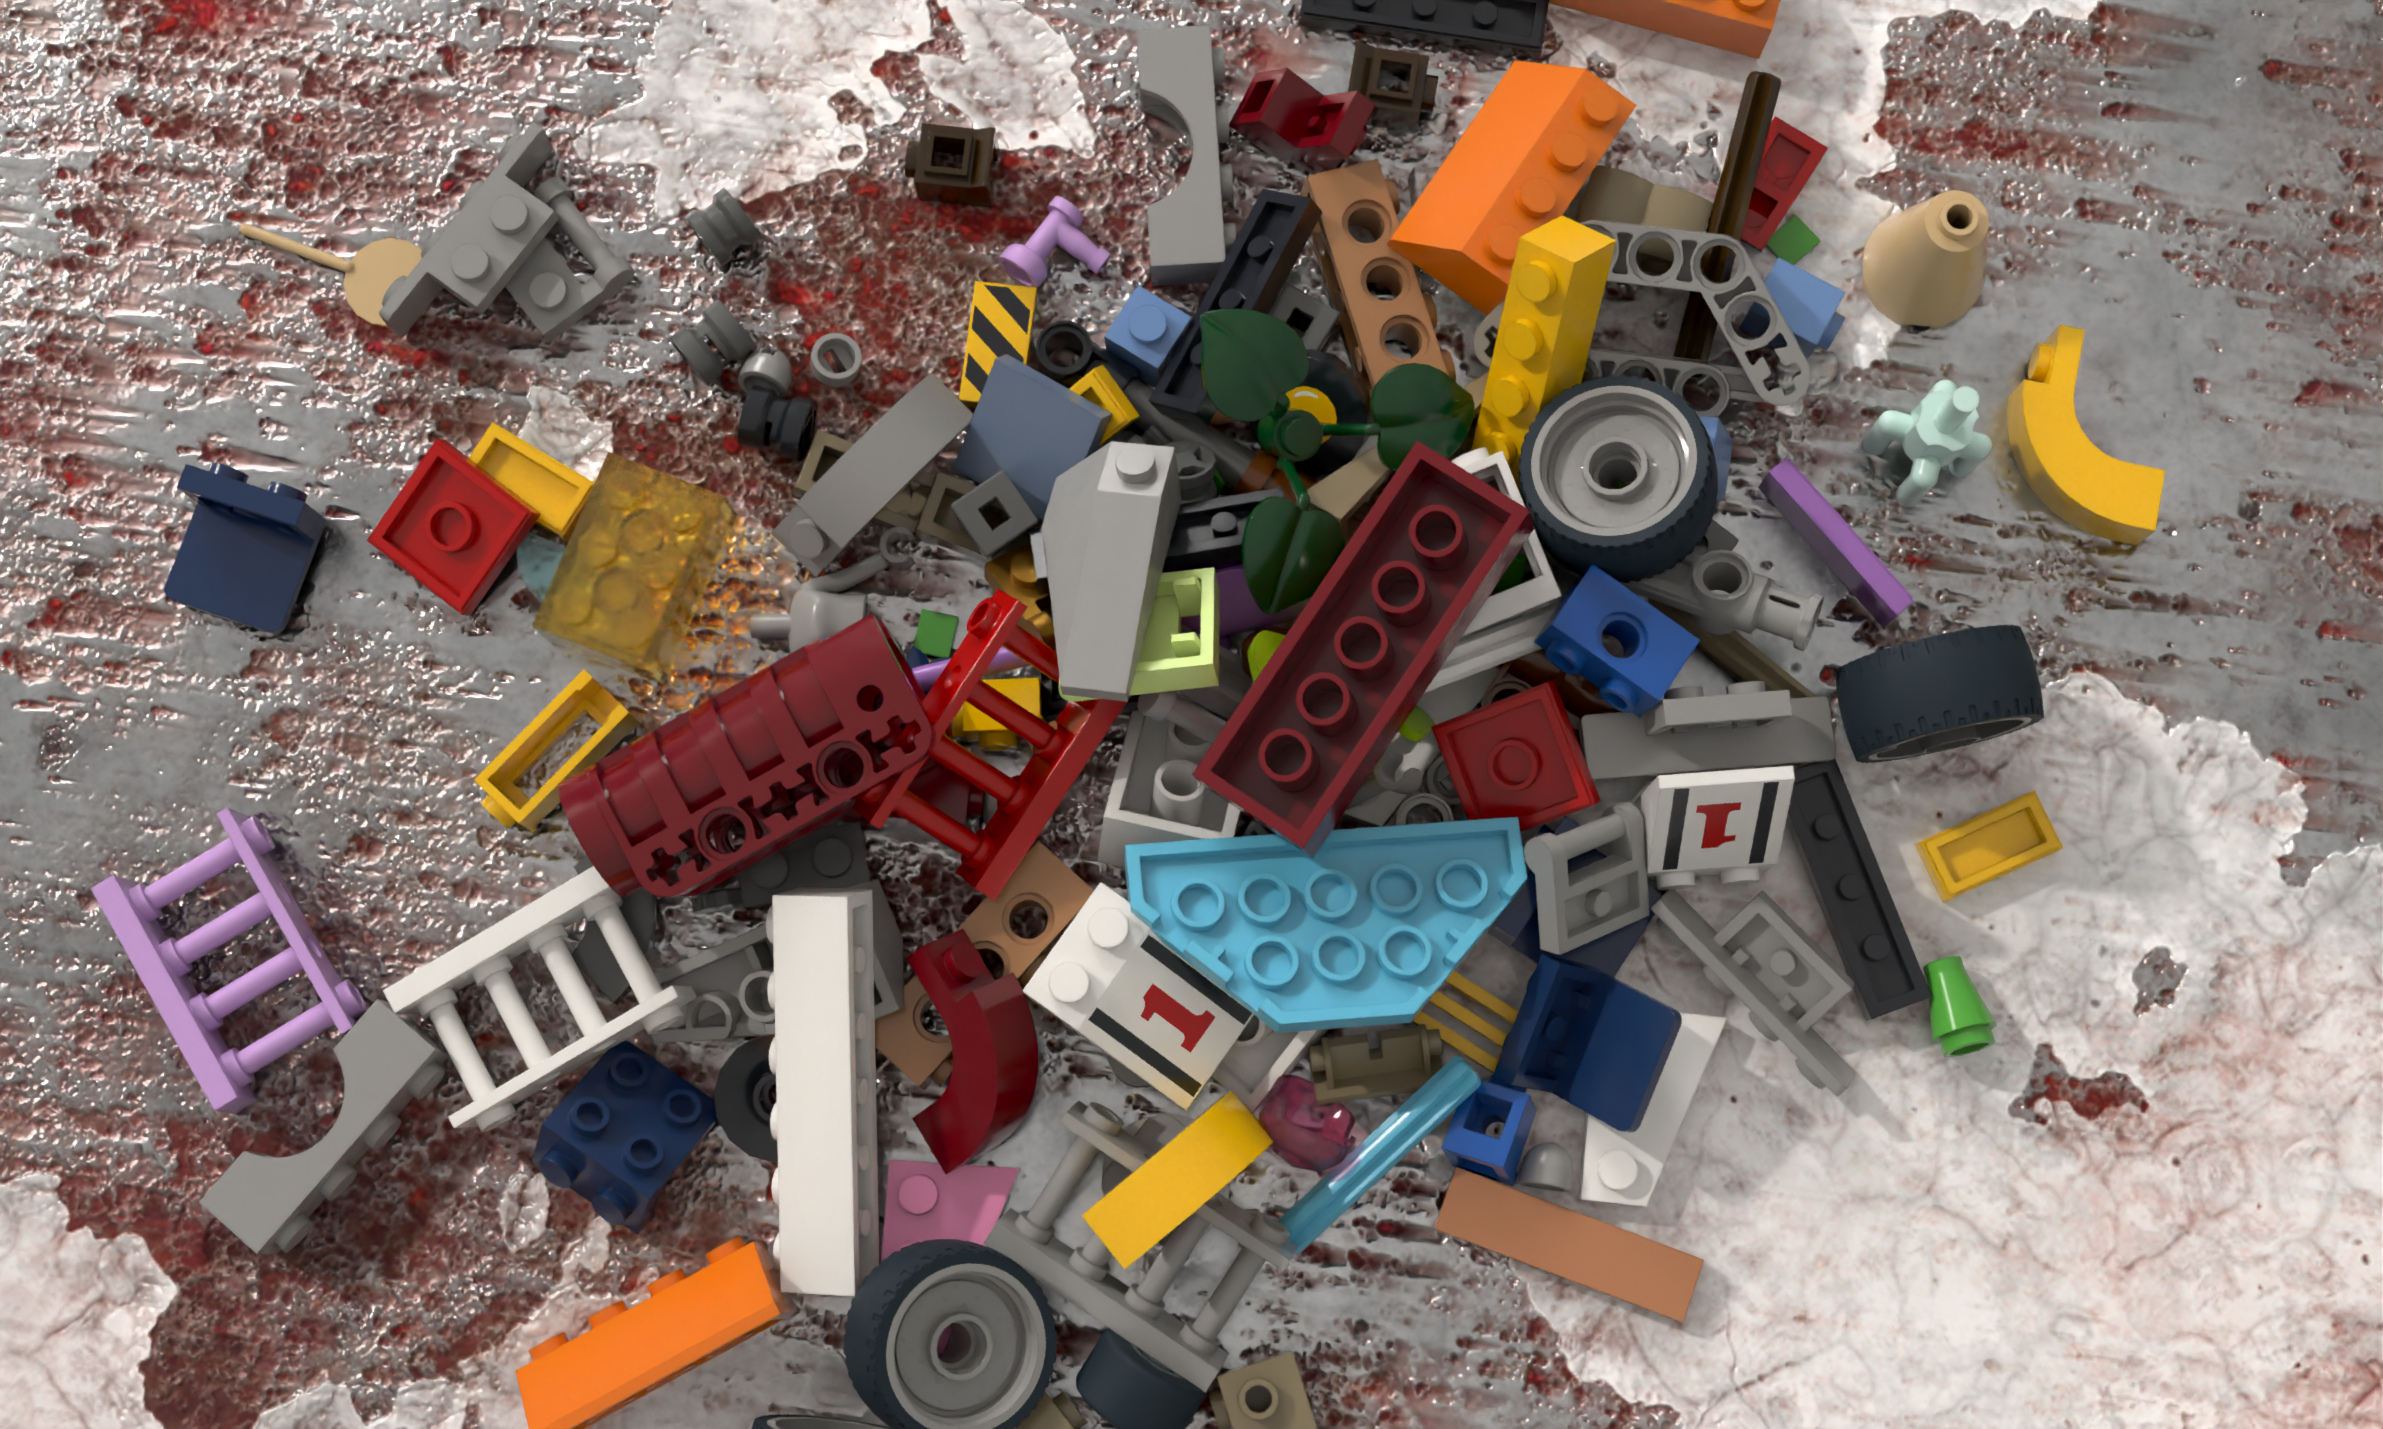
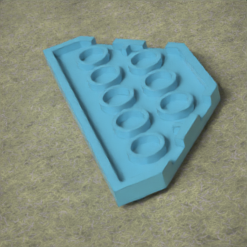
(1336, 935)

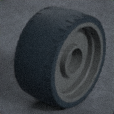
(1939, 693)

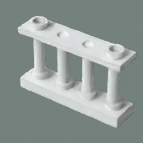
(487, 962)

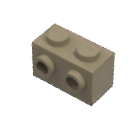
(1262, 1396)

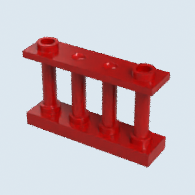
(1022, 801)

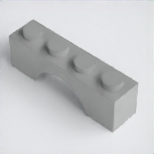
(1178, 86)
(383, 1067)

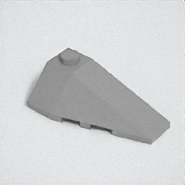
(1105, 561)
(736, 973)

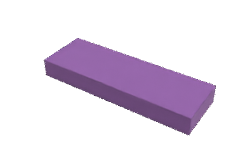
(1835, 542)

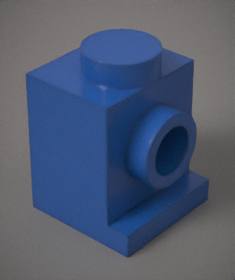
(1484, 1155)

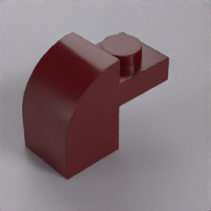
(1299, 122)

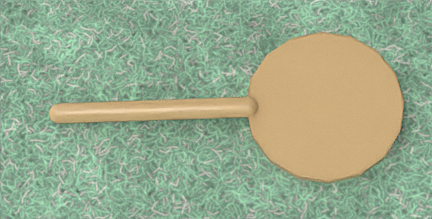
(367, 273)

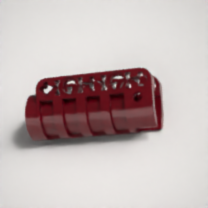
(746, 754)

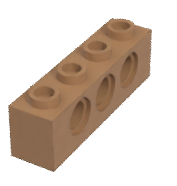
(1365, 199)
(1037, 881)

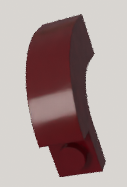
(991, 1049)

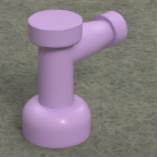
(1059, 228)

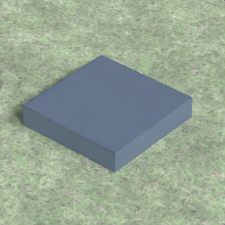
(1029, 431)

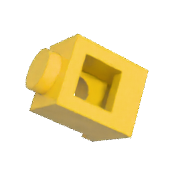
(989, 733)

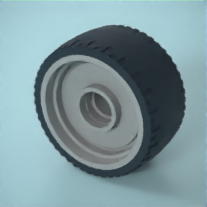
(1612, 434)
(997, 1348)

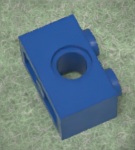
(1651, 642)

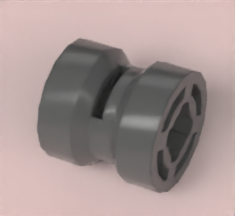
(723, 333)

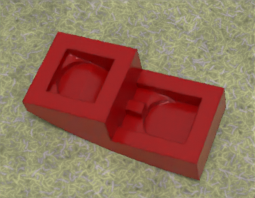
(1782, 174)

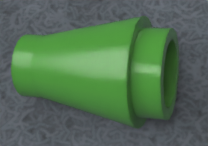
(1956, 1009)

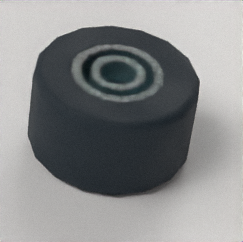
(1134, 1388)

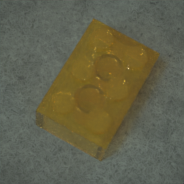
(635, 568)

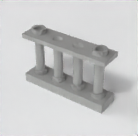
(1138, 1310)

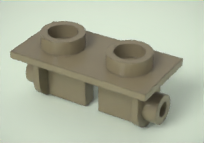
(1350, 1071)

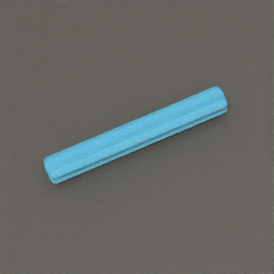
(1380, 1151)

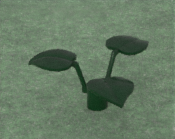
(1247, 370)

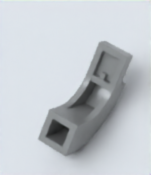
(872, 473)

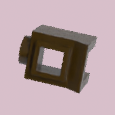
(1393, 108)
(953, 185)

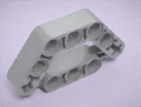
(1723, 298)

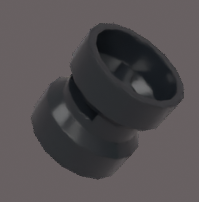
(777, 423)

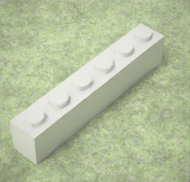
(824, 1089)

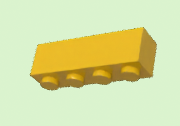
(1542, 330)

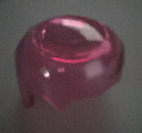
(1302, 1131)

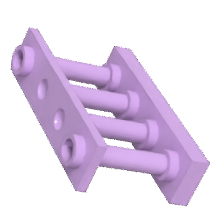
(165, 962)

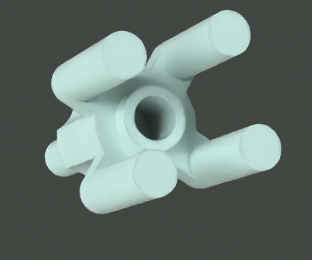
(1933, 436)

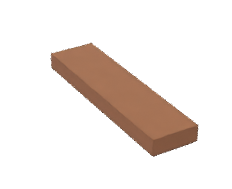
(1568, 1244)

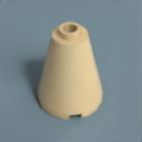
(1928, 260)

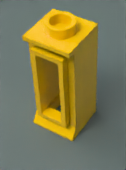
(500, 777)

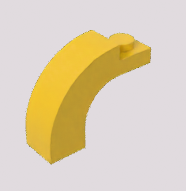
(2062, 464)
(1177, 1179)

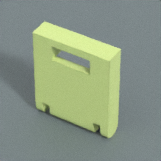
(1175, 659)

